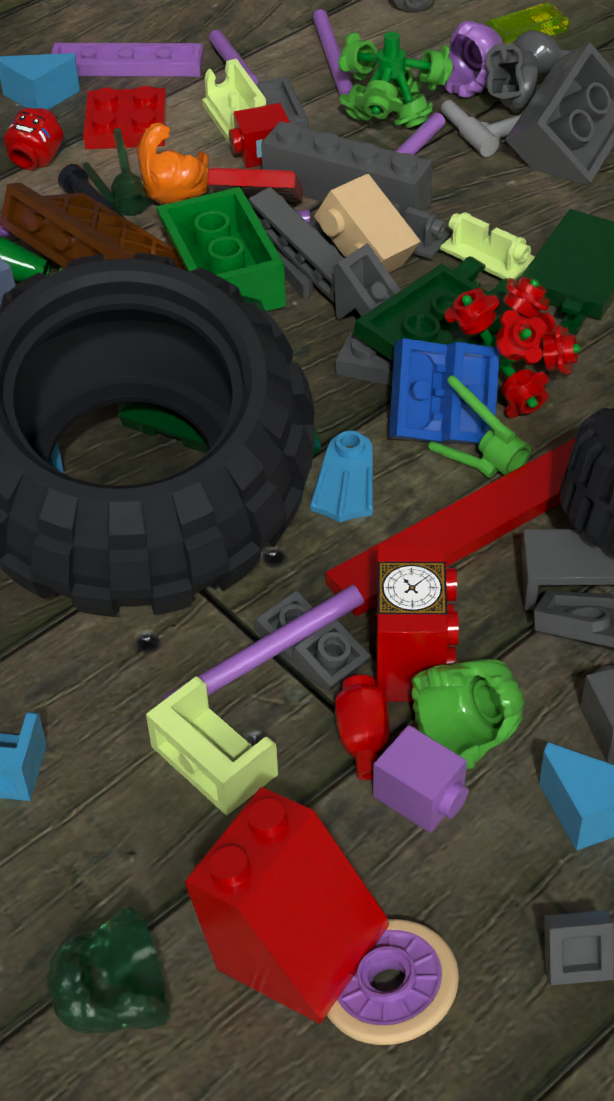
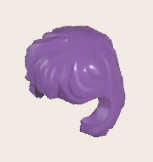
(469, 56)

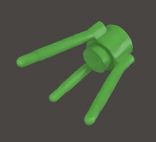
(500, 445)

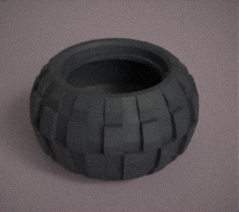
(166, 340)

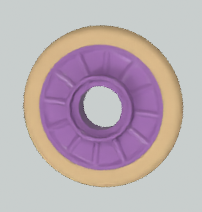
(412, 1007)

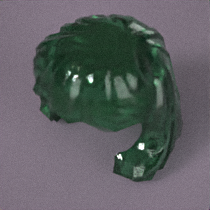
(109, 978)

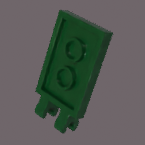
(577, 268)
(420, 309)

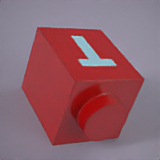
(250, 130)

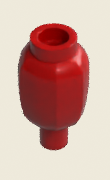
(362, 722)

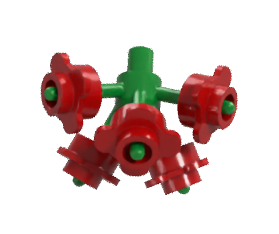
(523, 336)

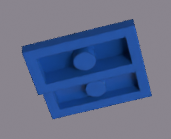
(425, 403)

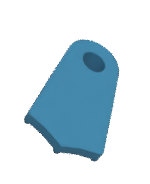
(345, 479)

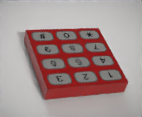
(256, 180)

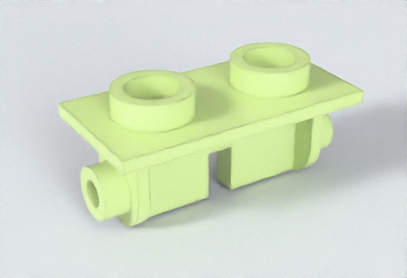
(501, 252)

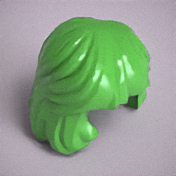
(468, 706)

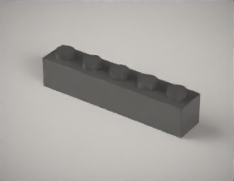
(297, 239)

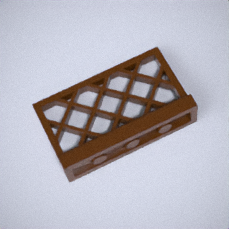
(75, 227)

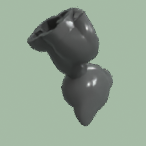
(517, 66)

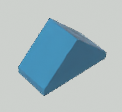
(39, 79)
(580, 794)

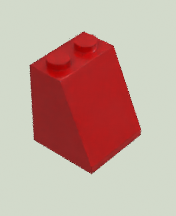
(284, 906)

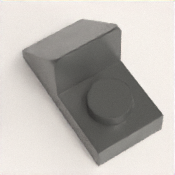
(361, 283)

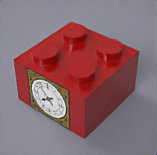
(413, 615)

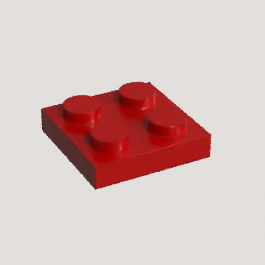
(124, 109)

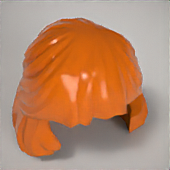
(170, 174)

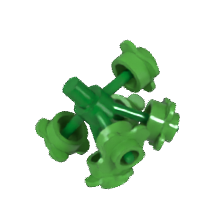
(393, 80)

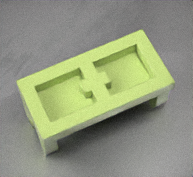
(232, 95)

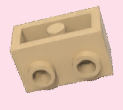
(363, 215)

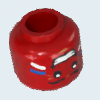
(33, 138)

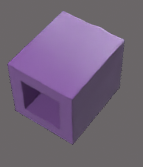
(420, 779)

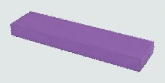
(135, 58)

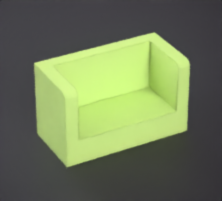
(208, 749)

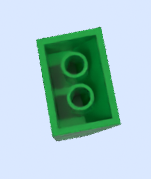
(227, 240)

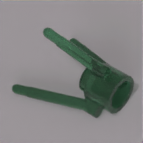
(127, 189)

